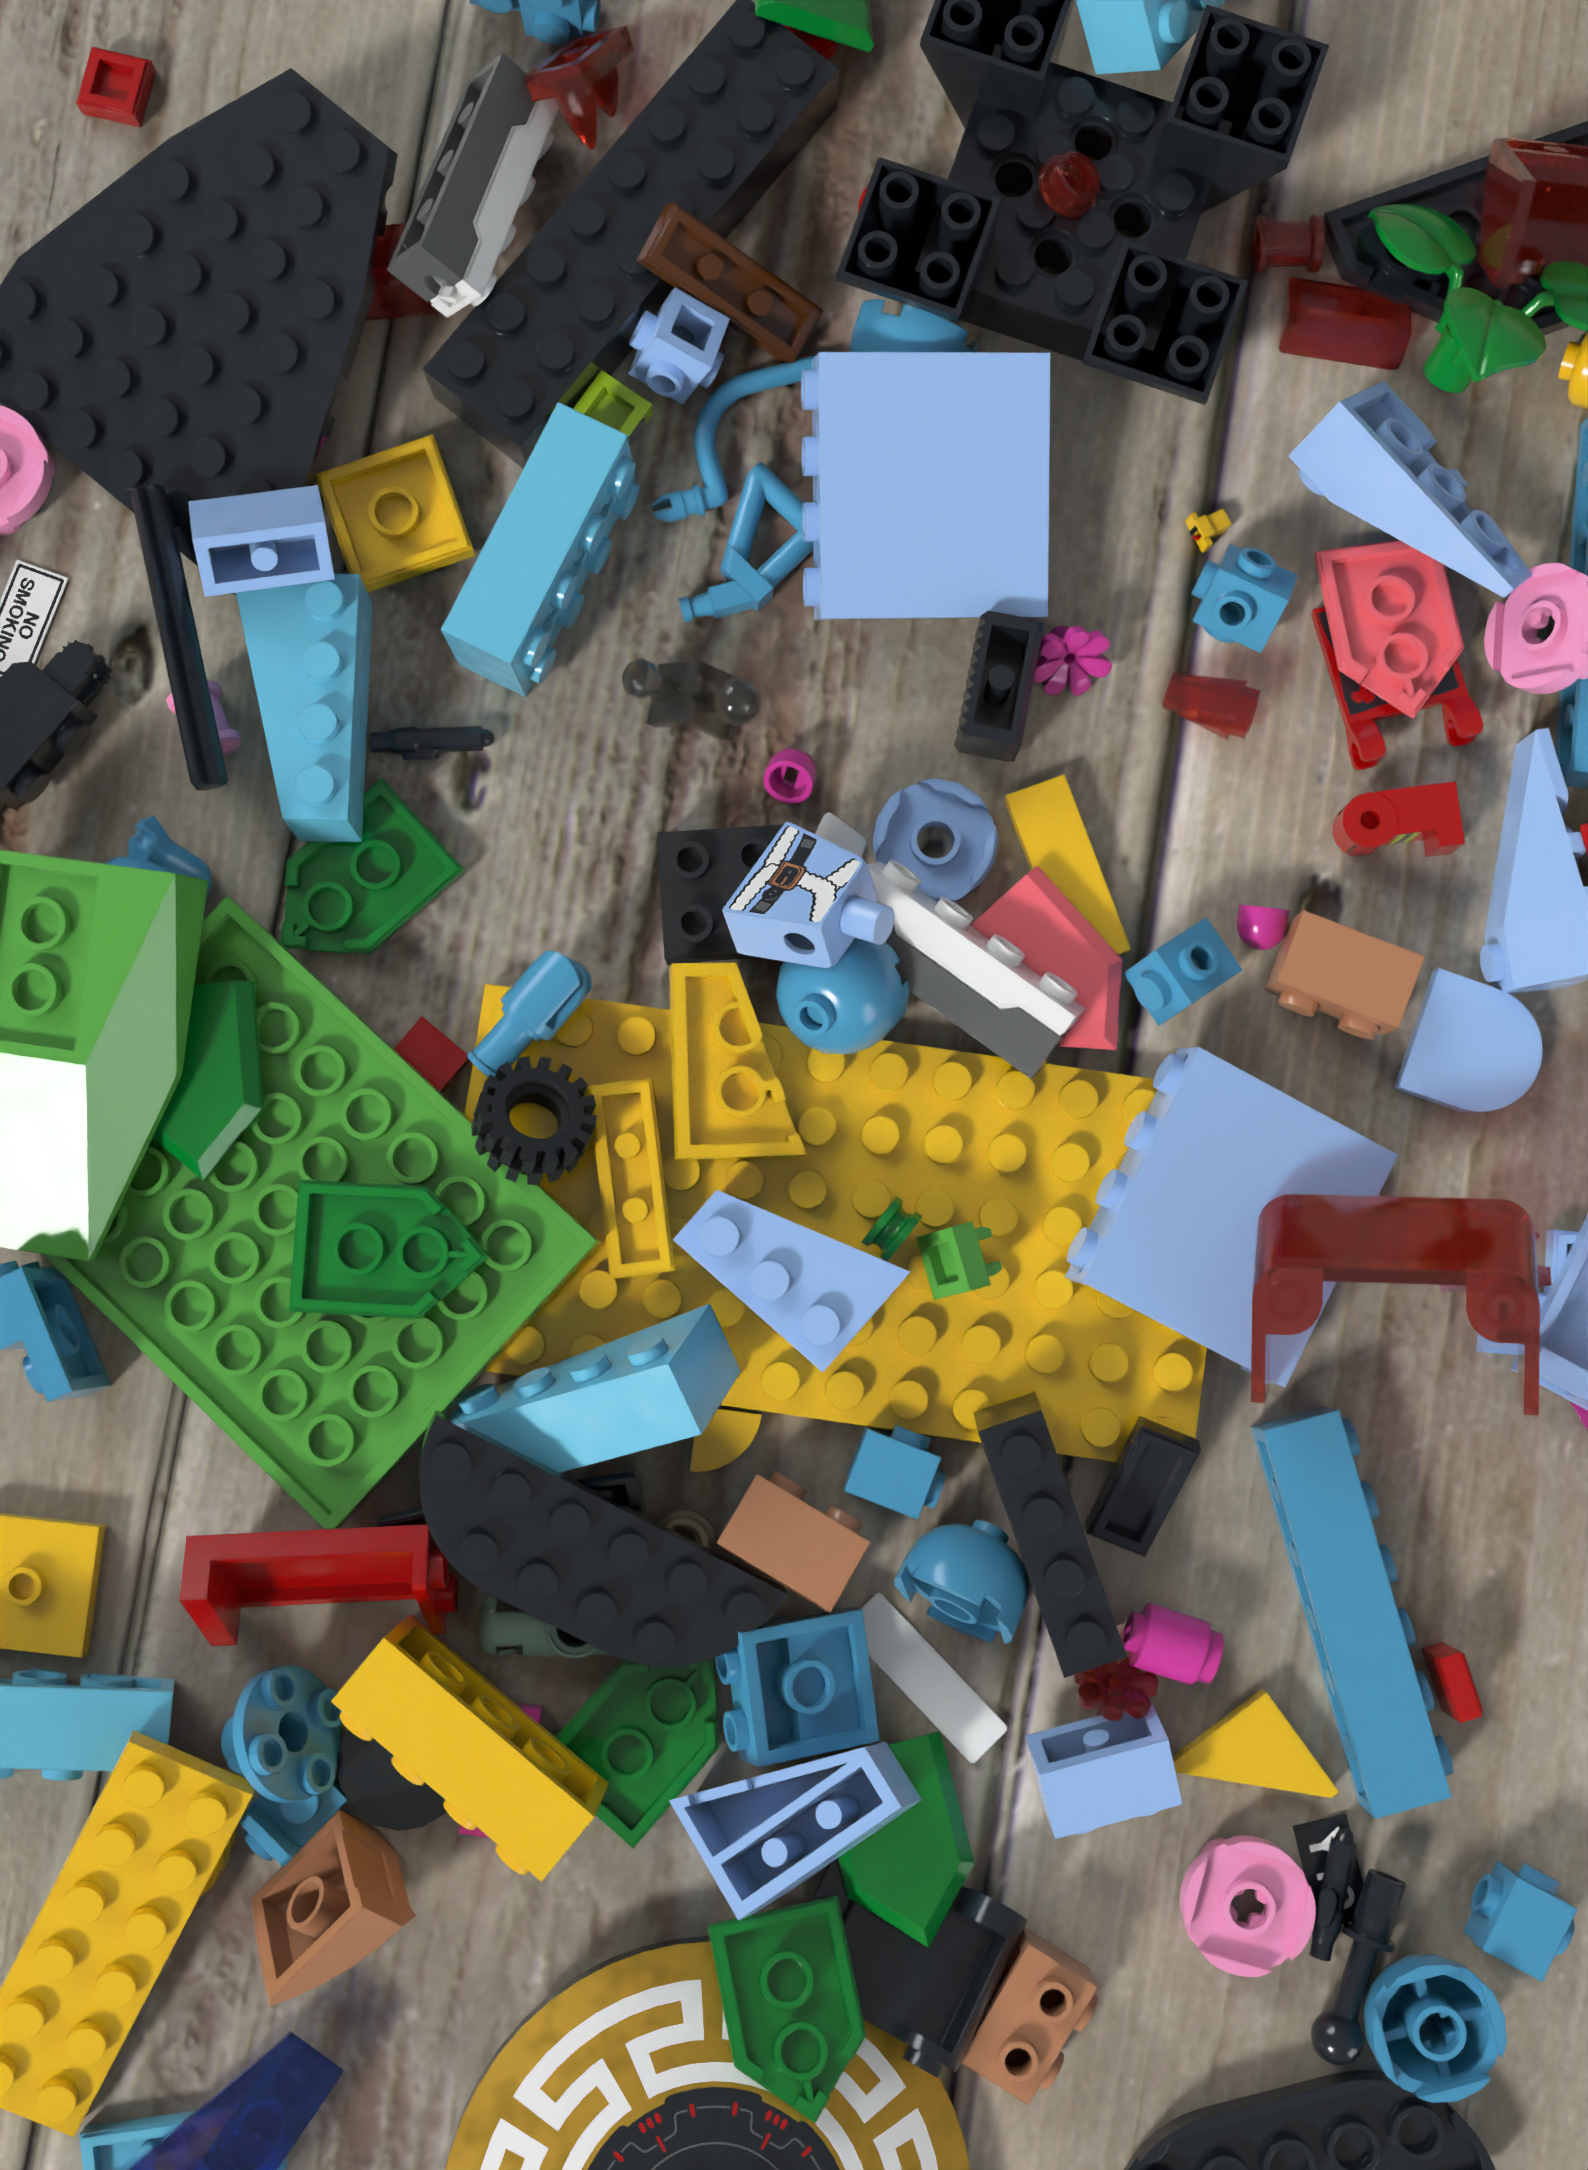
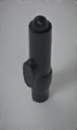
(428, 743)
(1333, 1894)

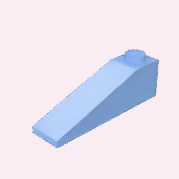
(1378, 466)
(1537, 896)

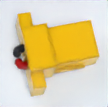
(1207, 527)

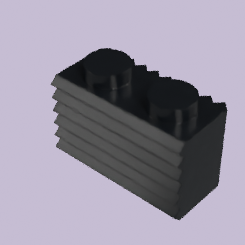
(999, 686)

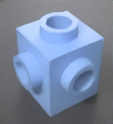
(678, 346)

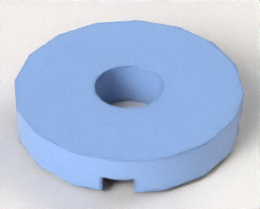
(944, 806)

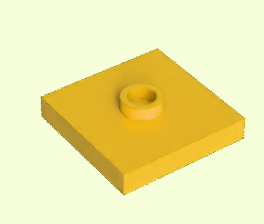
(395, 514)
(48, 1583)

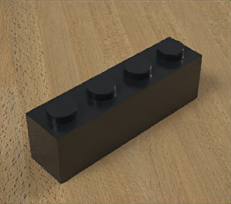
(1049, 1534)

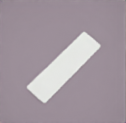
(929, 1680)

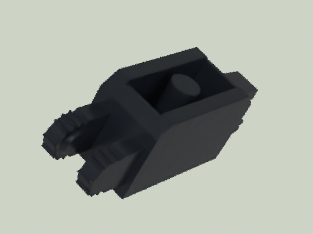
(45, 718)

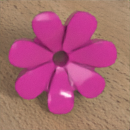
(1070, 658)

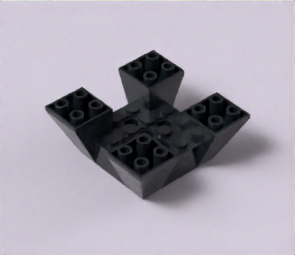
(1160, 165)

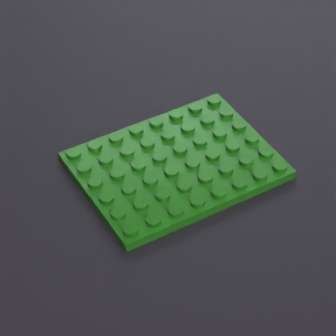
(207, 1265)

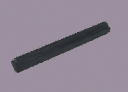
(179, 638)

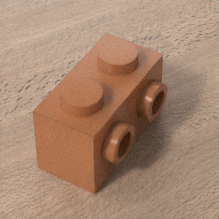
(1343, 975)
(794, 1541)
(1031, 2018)

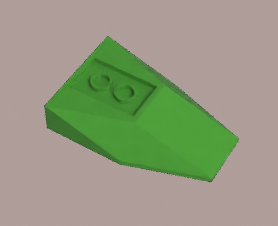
(89, 1038)

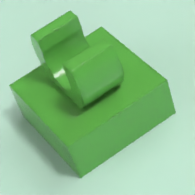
(956, 1260)

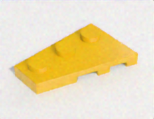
(721, 1074)

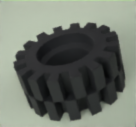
(543, 1088)

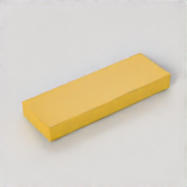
(1058, 843)
(632, 1179)

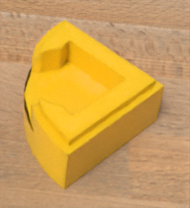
(724, 1439)

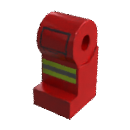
(1400, 817)

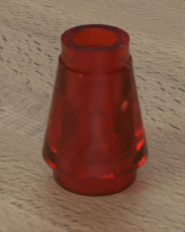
(1213, 703)

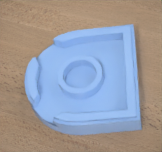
(1470, 1046)

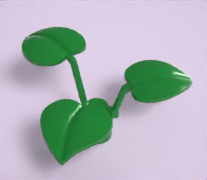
(1475, 330)

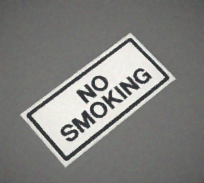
(27, 612)

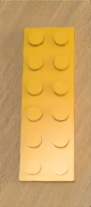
(110, 1926)

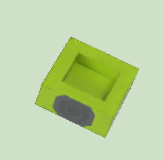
(615, 406)

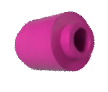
(1172, 1645)

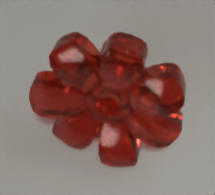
(1116, 1690)

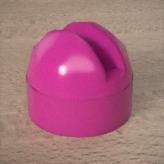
(785, 790)
(1261, 926)

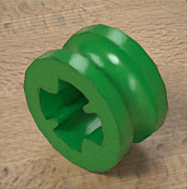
(891, 1229)

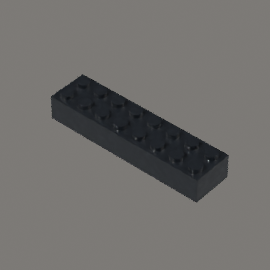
(576, 290)

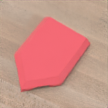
(1390, 619)
(1064, 943)

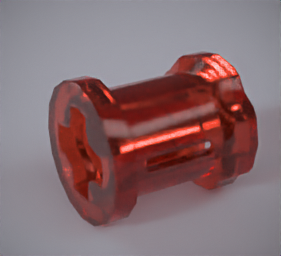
(1288, 243)

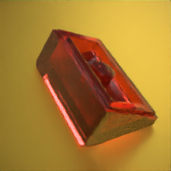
(1343, 324)

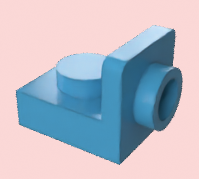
(284, 1828)

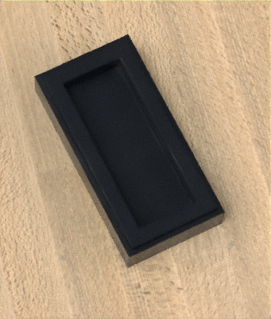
(1142, 1486)

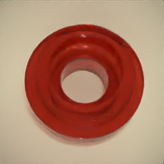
(1069, 183)

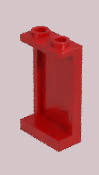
(313, 1568)

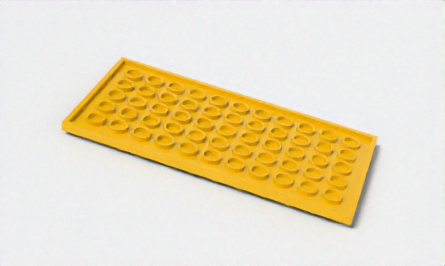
(959, 1146)

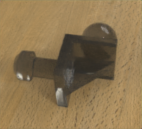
(693, 696)

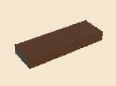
(730, 282)

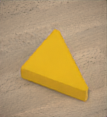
(1255, 1749)

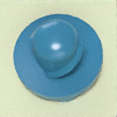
(284, 1734)

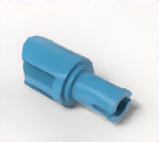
(533, 1009)

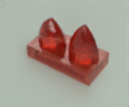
(583, 78)

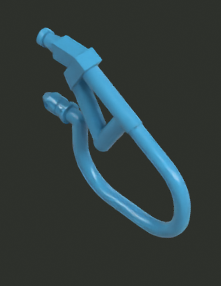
(745, 586)

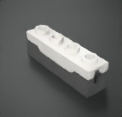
(474, 189)
(974, 978)

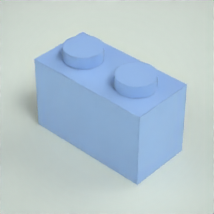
(260, 540)
(1103, 1772)

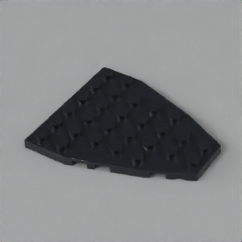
(204, 303)

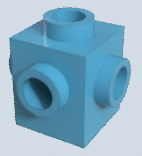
(1242, 596)

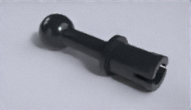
(1337, 2032)

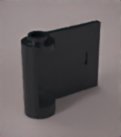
(924, 1993)

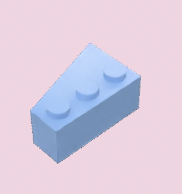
(789, 1275)
(792, 1822)

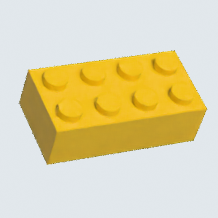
(471, 1748)

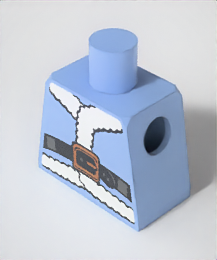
(806, 902)

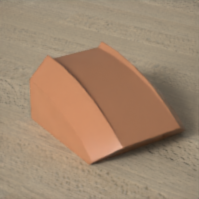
(328, 1907)

